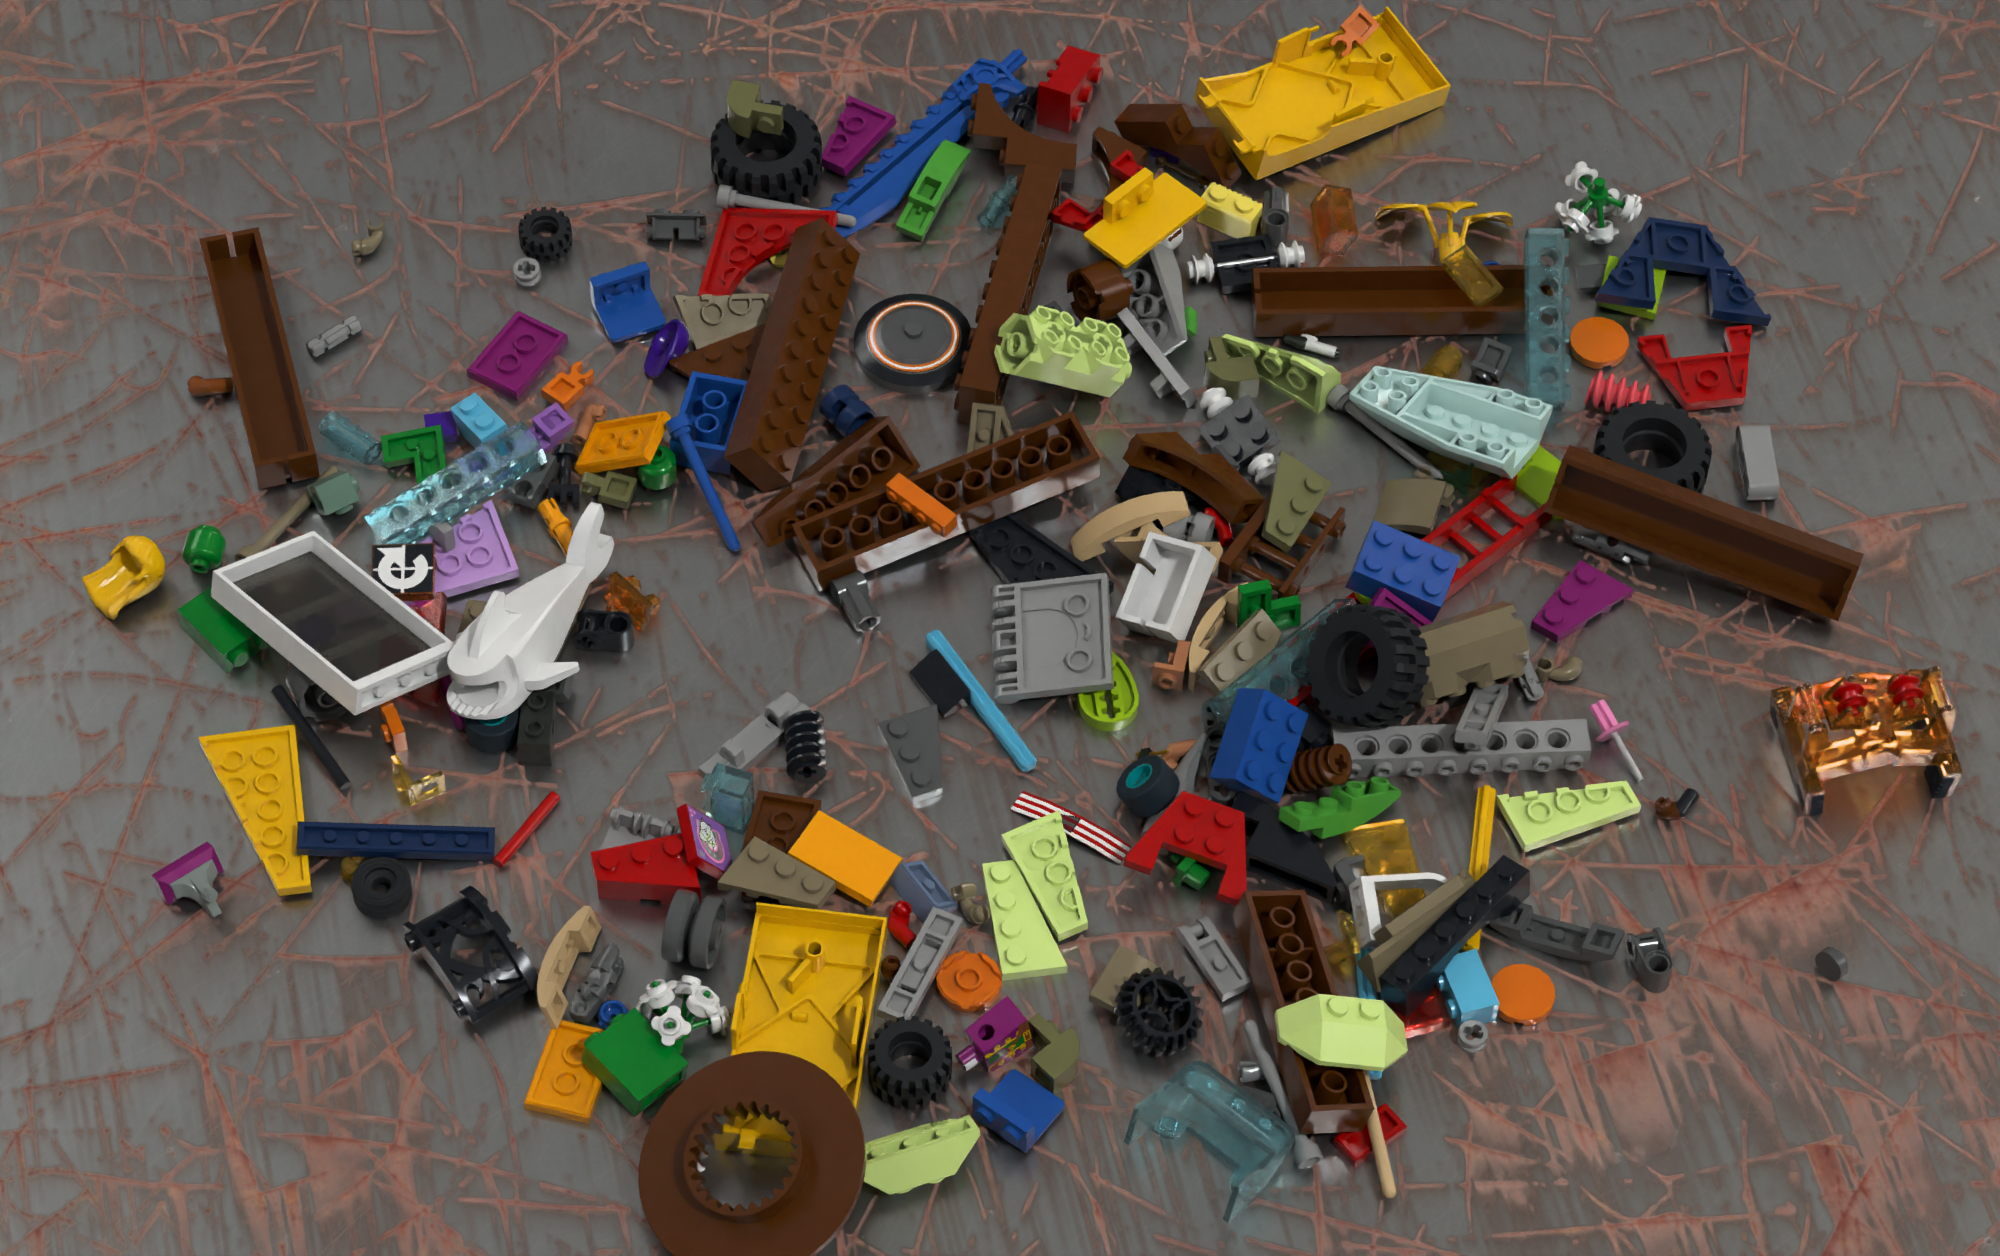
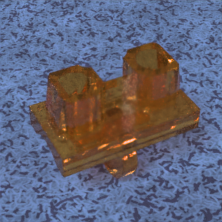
(625, 596)

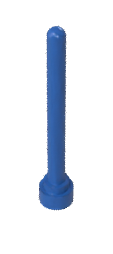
(680, 429)

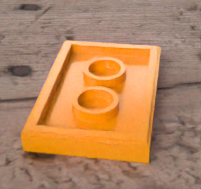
(622, 442)
(846, 857)
(561, 1080)

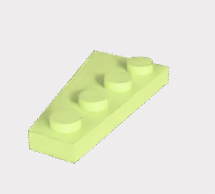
(1564, 813)
(1049, 872)
(1019, 930)

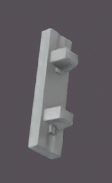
(1169, 379)
(1481, 716)
(757, 737)
(920, 965)

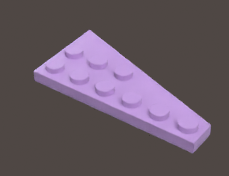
(479, 556)

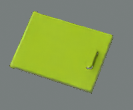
(1538, 477)

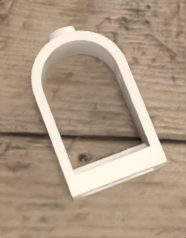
(1365, 900)

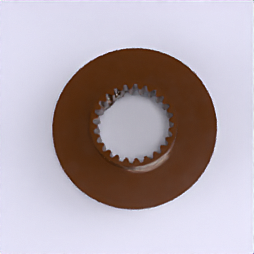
(814, 1198)

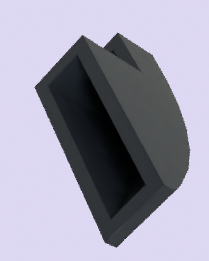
(1282, 852)

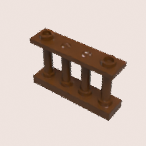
(1250, 542)

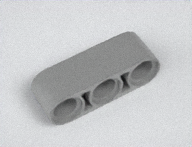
(1757, 462)

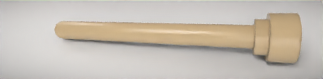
(1379, 1147)

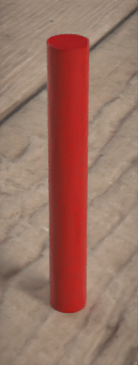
(526, 829)

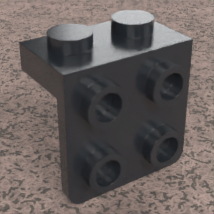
(1141, 482)

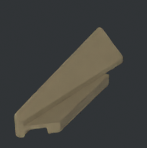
(1410, 925)

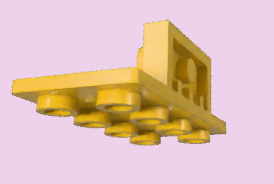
(1142, 216)

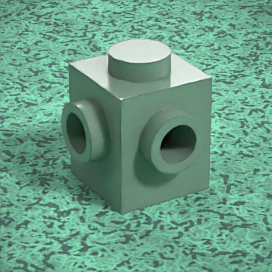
(334, 493)

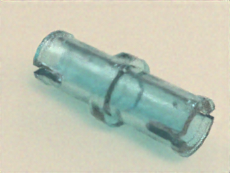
(998, 202)

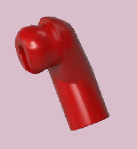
(1222, 527)
(898, 923)

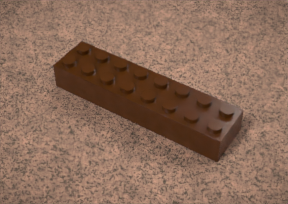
(1286, 968)

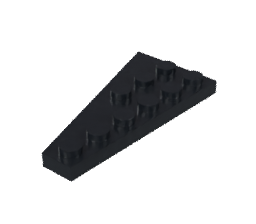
(1024, 553)

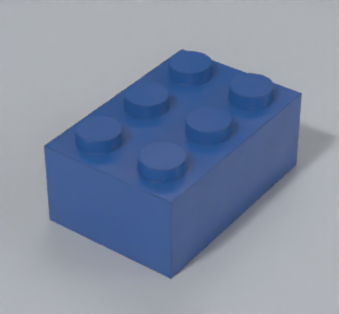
(712, 410)
(1405, 567)
(1259, 744)

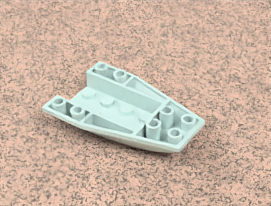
(1456, 417)

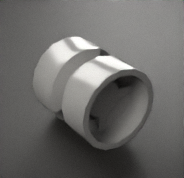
(1202, 530)

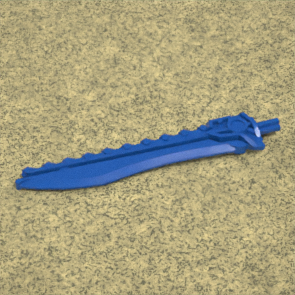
(900, 166)

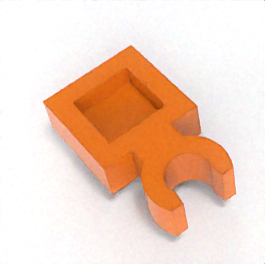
(1355, 28)
(567, 388)
(393, 729)

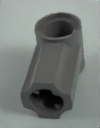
(1276, 215)
(853, 594)

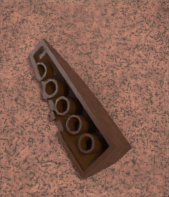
(846, 472)

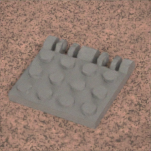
(1055, 638)

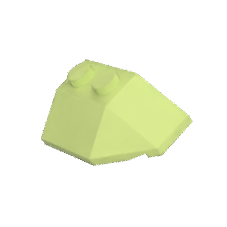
(1343, 1031)
(919, 1154)

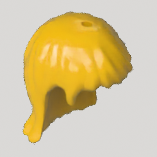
(127, 577)

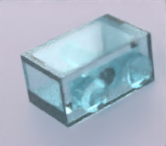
(729, 797)

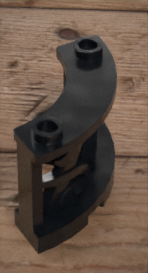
(445, 926)

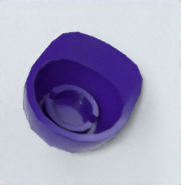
(667, 345)

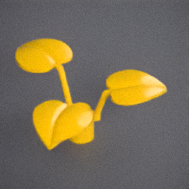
(1449, 241)

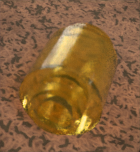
(1444, 362)

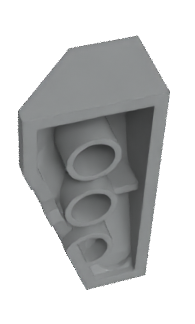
(1158, 298)

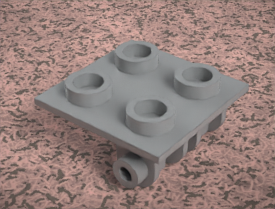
(634, 827)

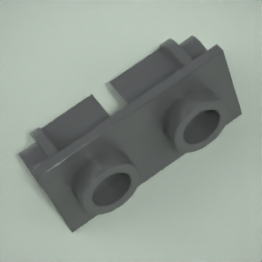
(687, 223)

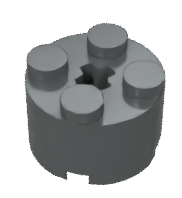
(311, 698)

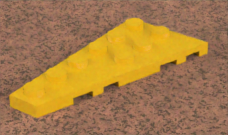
(265, 789)

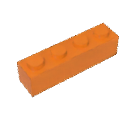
(921, 505)

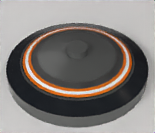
(912, 343)

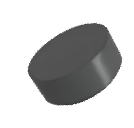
(1831, 963)

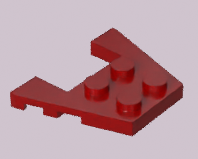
(1078, 218)
(1703, 379)
(1200, 832)

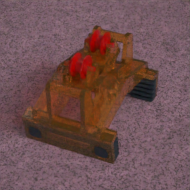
(1853, 704)

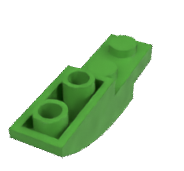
(932, 188)
(1342, 811)

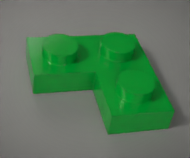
(417, 446)
(1258, 595)

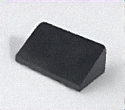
(941, 684)

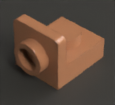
(1174, 672)

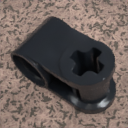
(605, 631)

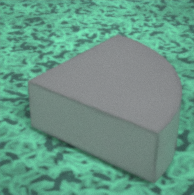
(443, 535)

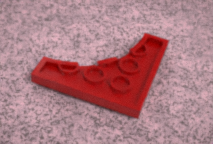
(747, 239)

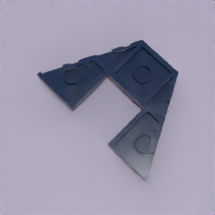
(1682, 249)

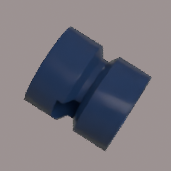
(845, 409)

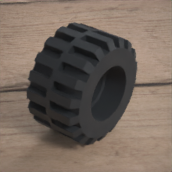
(906, 1039)

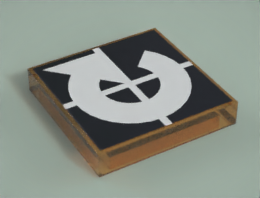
(406, 569)

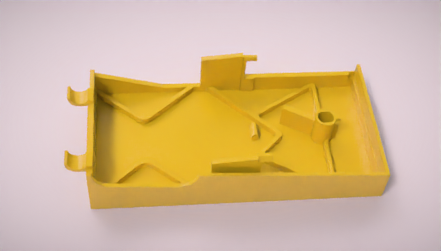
(1318, 100)
(809, 996)

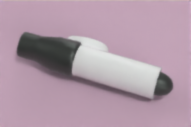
(1311, 344)

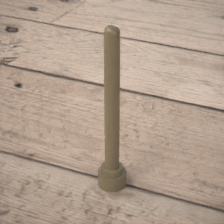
(282, 523)

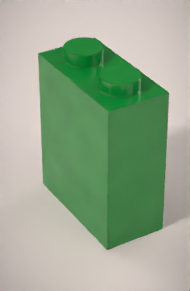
(219, 632)
(633, 1061)

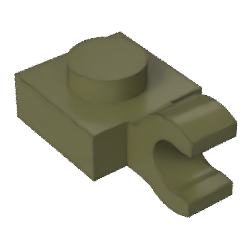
(611, 490)

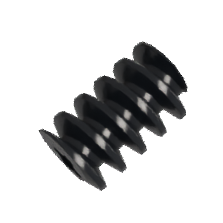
(805, 746)

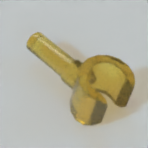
(349, 866)

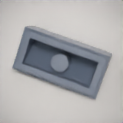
(921, 889)

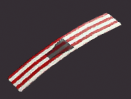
(1074, 826)

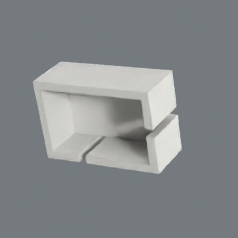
(1169, 598)

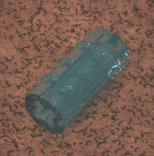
(350, 438)

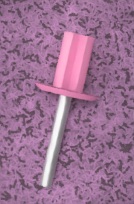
(1611, 729)

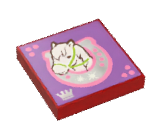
(704, 841)

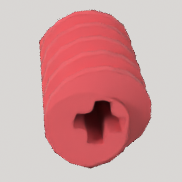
(1615, 394)

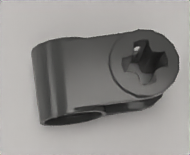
(1648, 955)

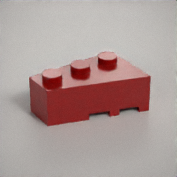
(1068, 89)
(644, 870)

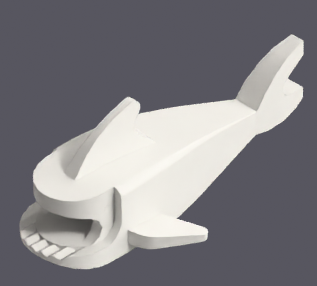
(520, 633)

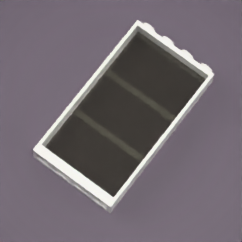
(333, 622)

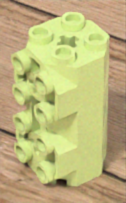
(1058, 353)

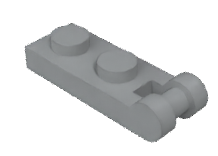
(1214, 958)

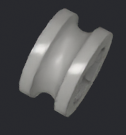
(523, 264)
(1468, 1028)

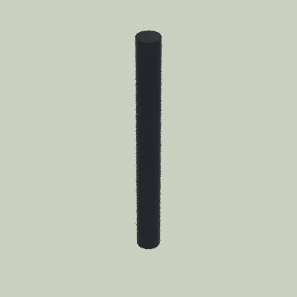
(311, 737)

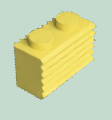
(1230, 212)

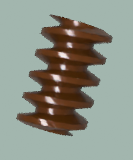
(1319, 768)

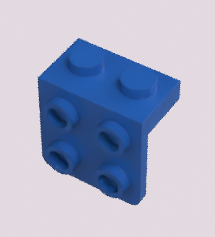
(626, 302)
(1017, 1109)

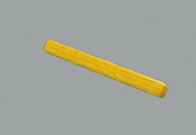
(1481, 844)

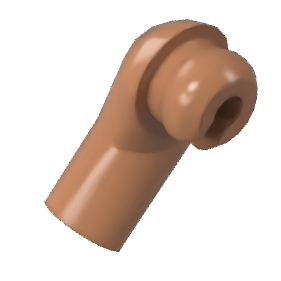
(591, 415)
(1177, 750)

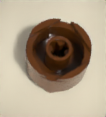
(1099, 291)

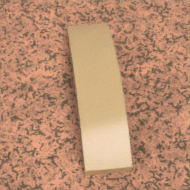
(1128, 516)
(1221, 610)
(574, 937)

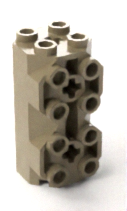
(1473, 648)

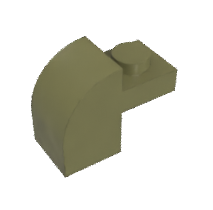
(748, 113)
(1235, 375)
(1059, 1054)

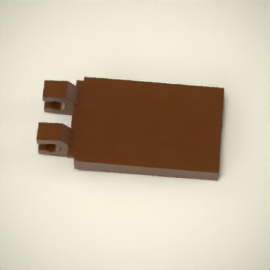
(779, 822)

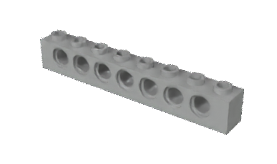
(1507, 739)

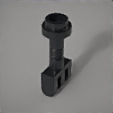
(566, 456)

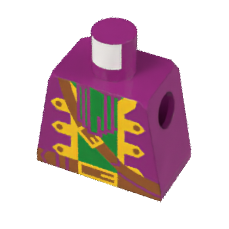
(996, 1037)

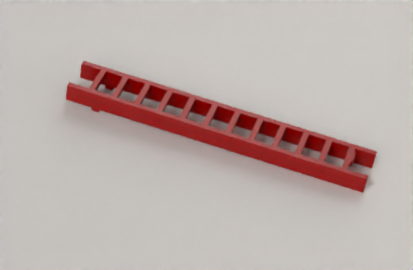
(1481, 561)

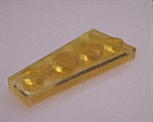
(1387, 852)

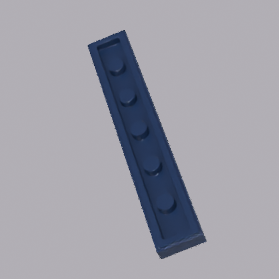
(395, 841)

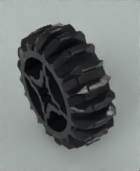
(1154, 1022)

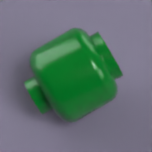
(661, 470)
(204, 549)

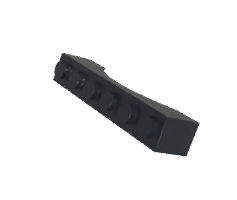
(1419, 968)

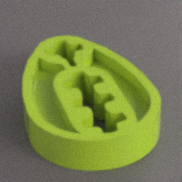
(1124, 698)

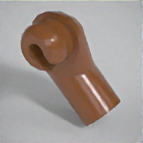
(202, 387)

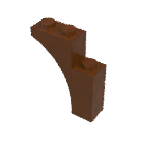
(1171, 131)
(1017, 146)
(1107, 147)
(1203, 474)

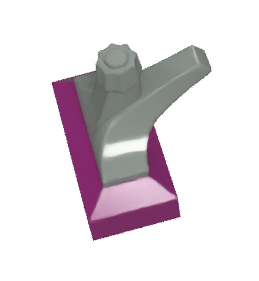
(192, 878)

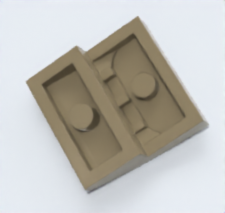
(1411, 504)
(1118, 970)

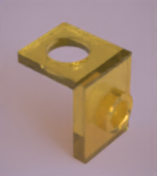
(413, 789)
(1339, 951)

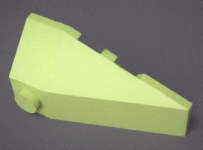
(1291, 373)

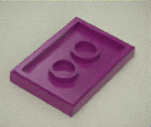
(517, 355)

